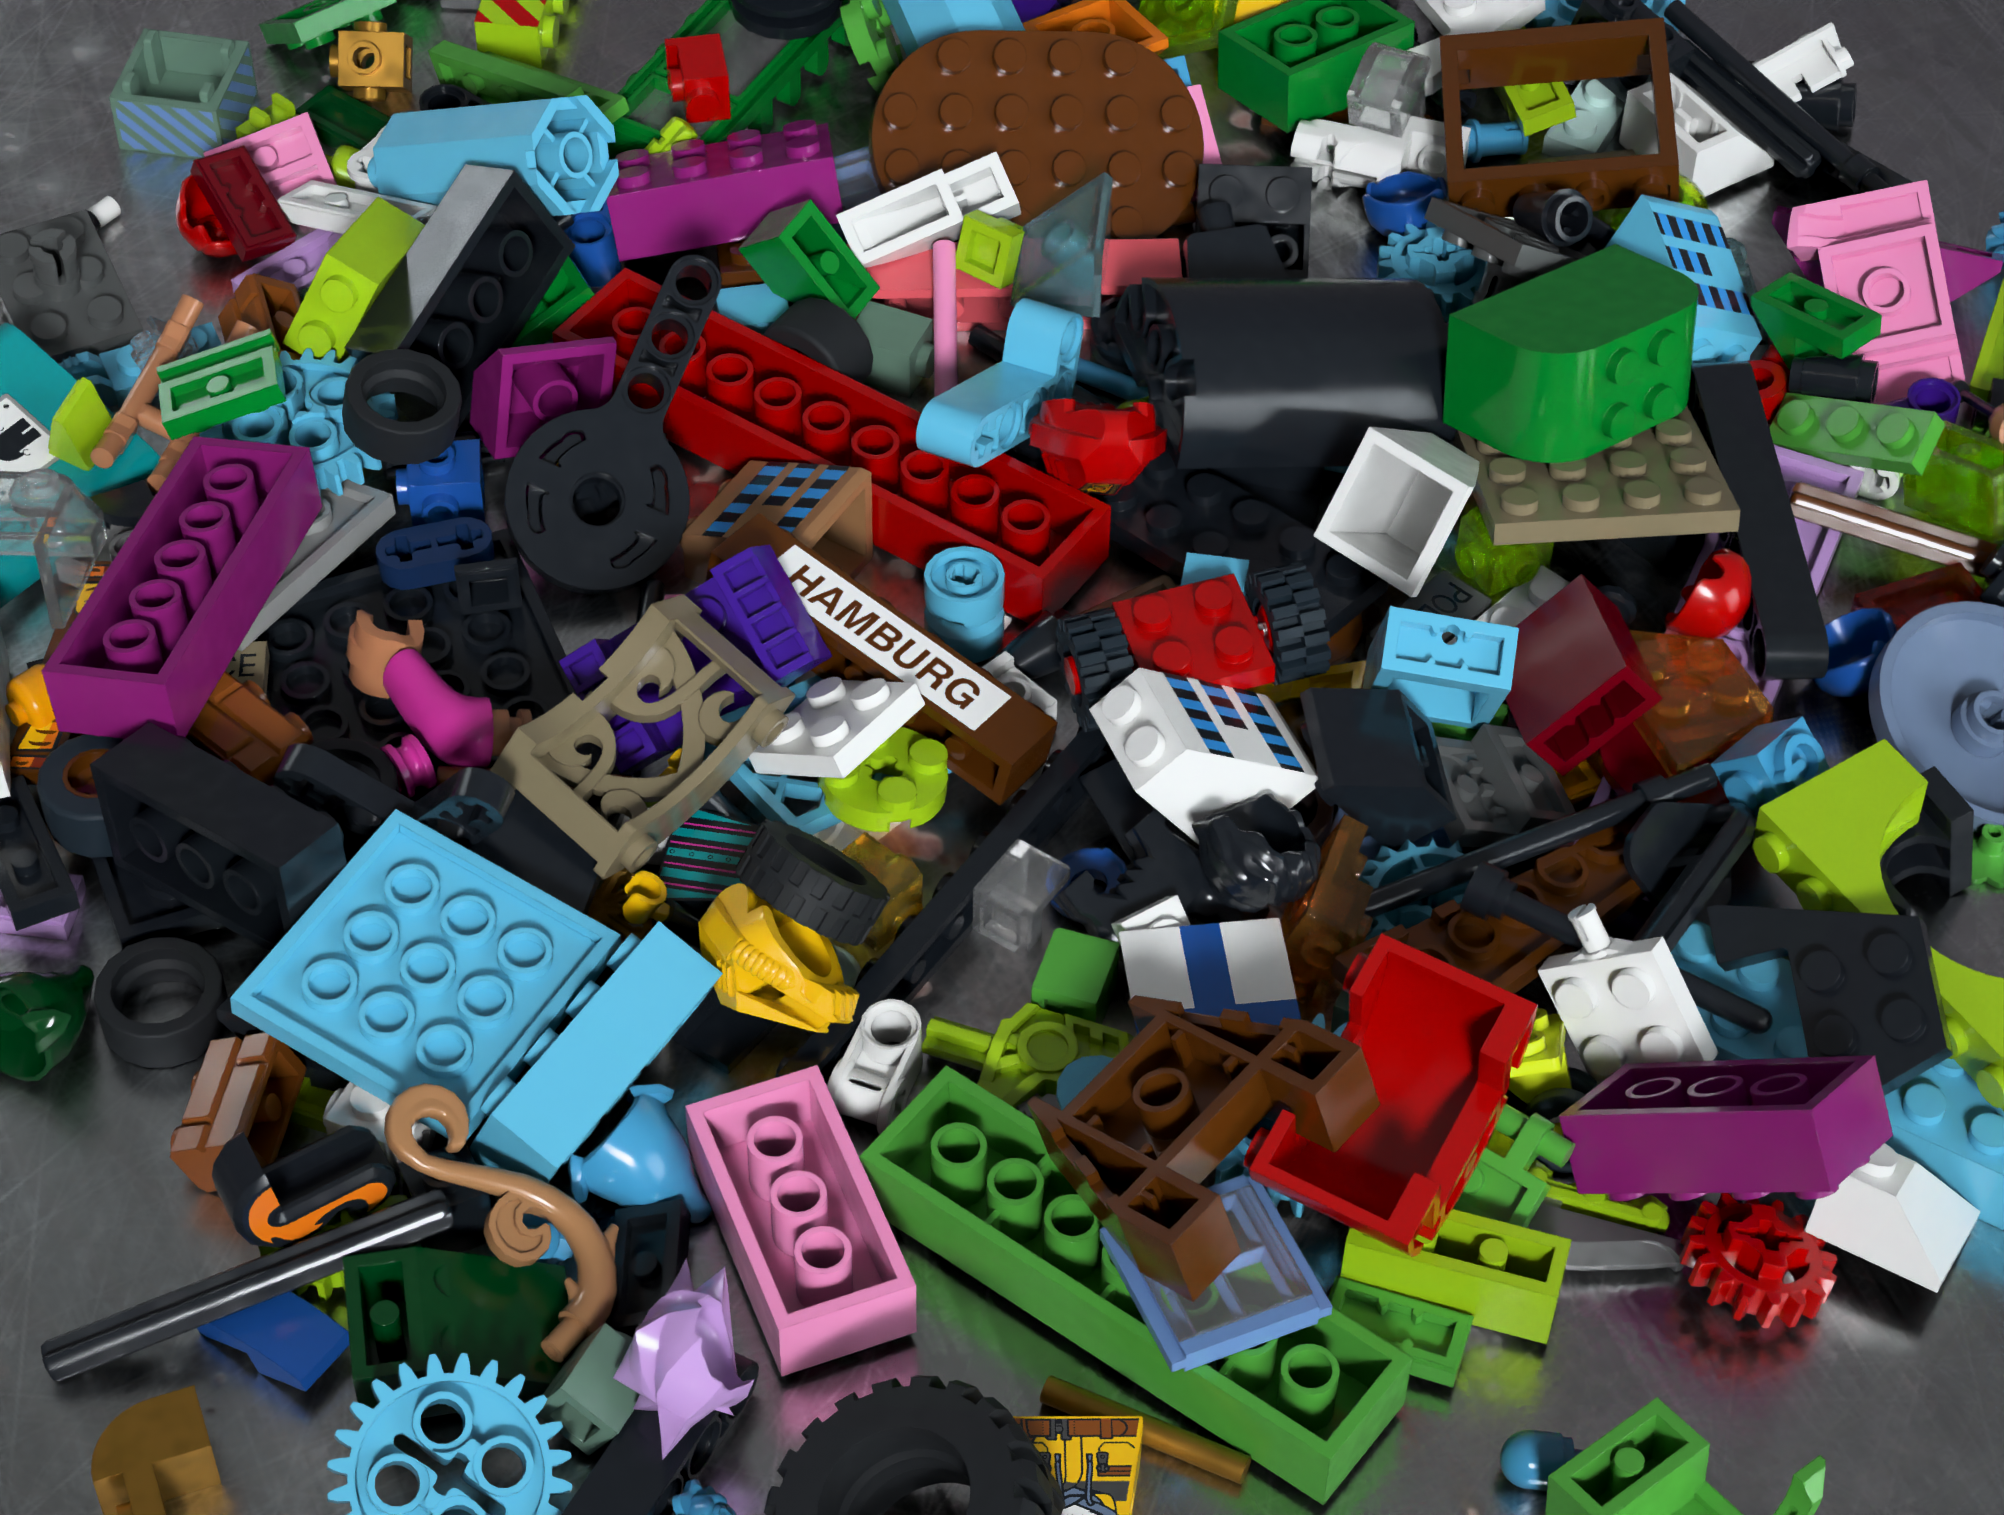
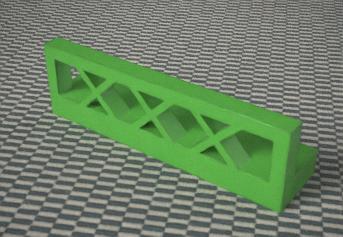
(508, 80)

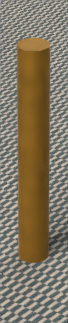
(1156, 1432)

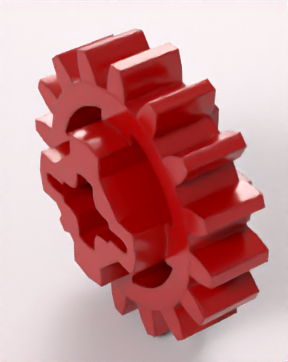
(1757, 1260)

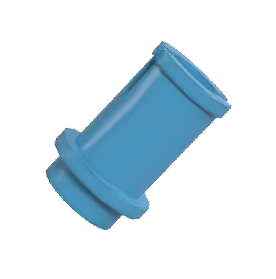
(1495, 139)

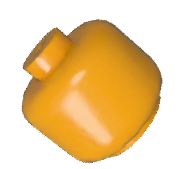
(29, 699)

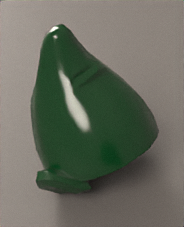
(41, 1019)

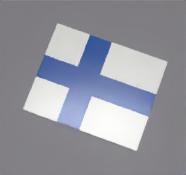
(1214, 968)

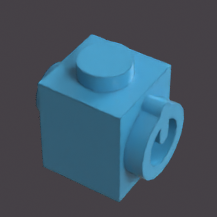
(1770, 762)

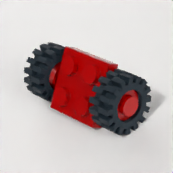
(1199, 634)

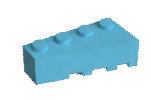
(596, 1056)

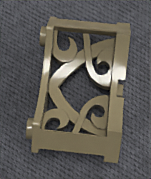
(544, 757)

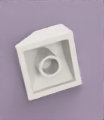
(1896, 1218)

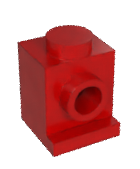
(698, 77)

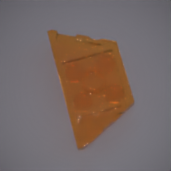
(1705, 699)

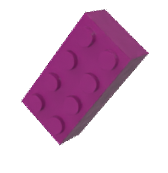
(719, 189)
(1728, 1127)

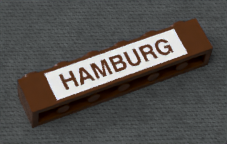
(987, 728)

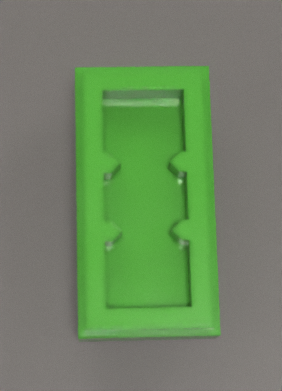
(1422, 1330)

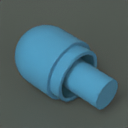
(1533, 1455)

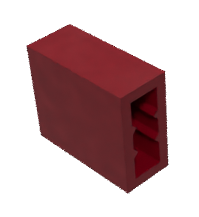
(1577, 676)

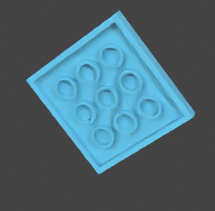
(424, 970)

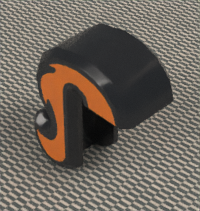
(303, 1189)

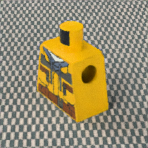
(1090, 1459)

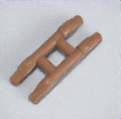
(137, 409)

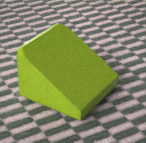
(78, 425)

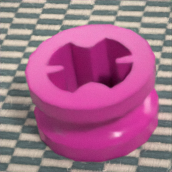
(411, 765)

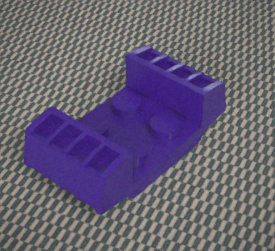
(749, 606)

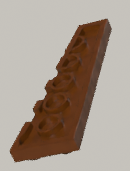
(1508, 950)

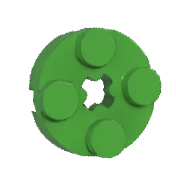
(872, 38)

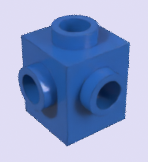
(445, 485)

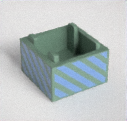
(182, 93)

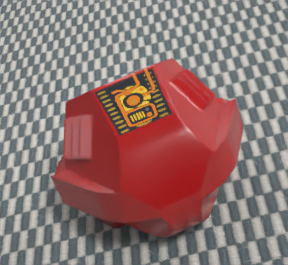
(1096, 444)

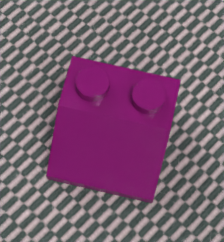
(535, 383)

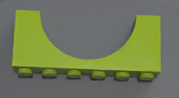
(1828, 850)

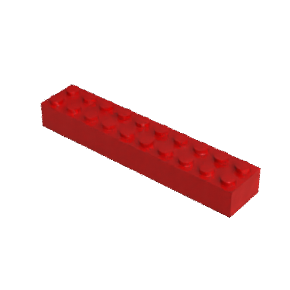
(770, 403)

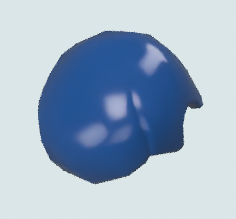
(1401, 201)
(1853, 649)

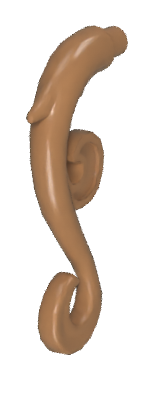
(506, 1235)

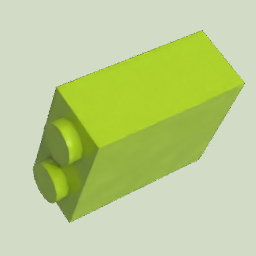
(352, 279)

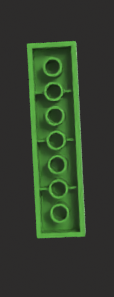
(989, 1199)

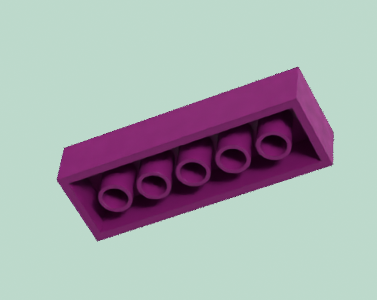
(183, 589)

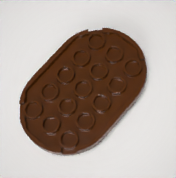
(1055, 115)

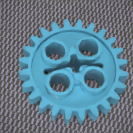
(312, 419)
(490, 1420)

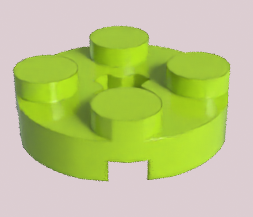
(913, 792)

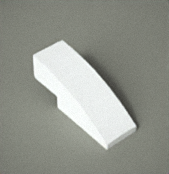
(927, 211)

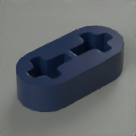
(432, 552)

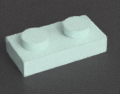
(1597, 121)

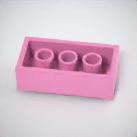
(801, 1220)

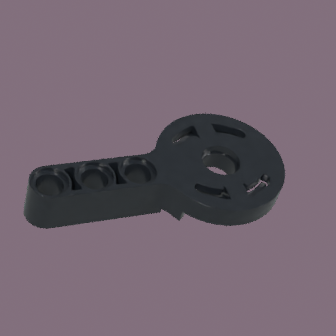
(618, 452)

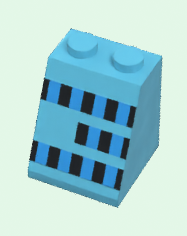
(1696, 245)

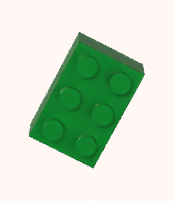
(1304, 55)

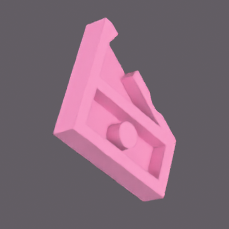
(286, 154)

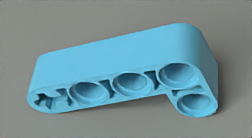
(996, 405)

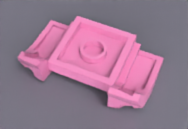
(1889, 259)

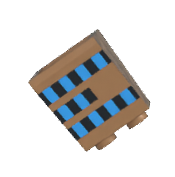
(815, 502)

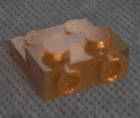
(1330, 913)

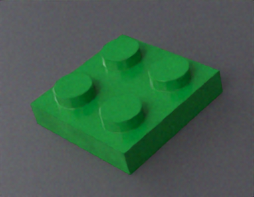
(315, 21)

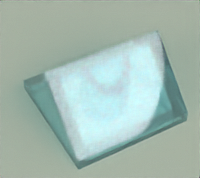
(1068, 251)

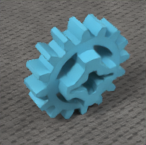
(1436, 263)

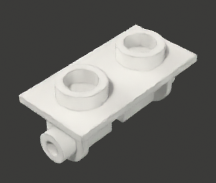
(1811, 58)

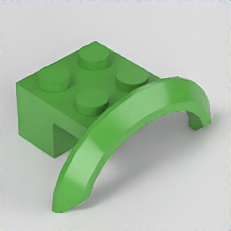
(1658, 1468)

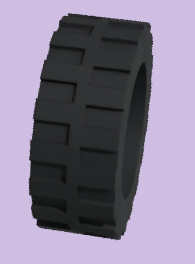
(812, 882)

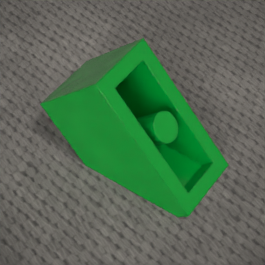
(806, 258)

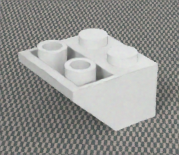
(1708, 143)

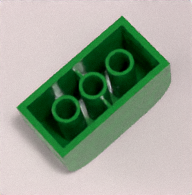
(1573, 358)

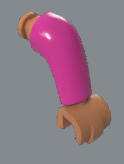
(448, 723)

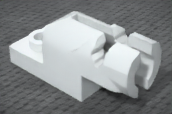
(1362, 155)

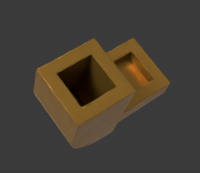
(153, 1455)

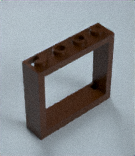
(1560, 56)

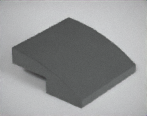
(1498, 787)

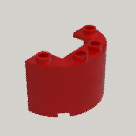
(1441, 1072)

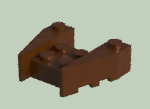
(1177, 1108)

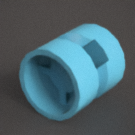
(966, 601)

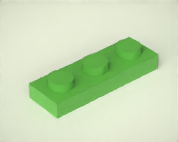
(1857, 432)

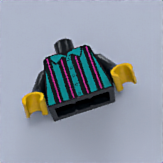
(694, 867)

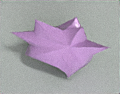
(685, 1357)

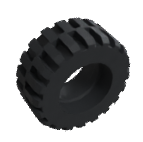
(910, 1440)

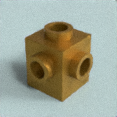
(391, 63)

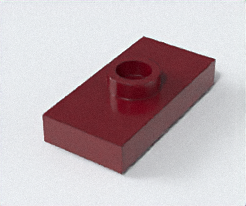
(243, 203)

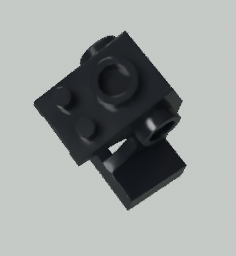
(1935, 845)

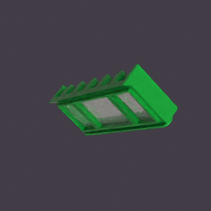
(756, 71)

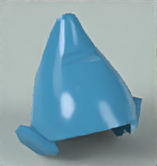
(641, 1159)

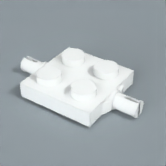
(1624, 1000)

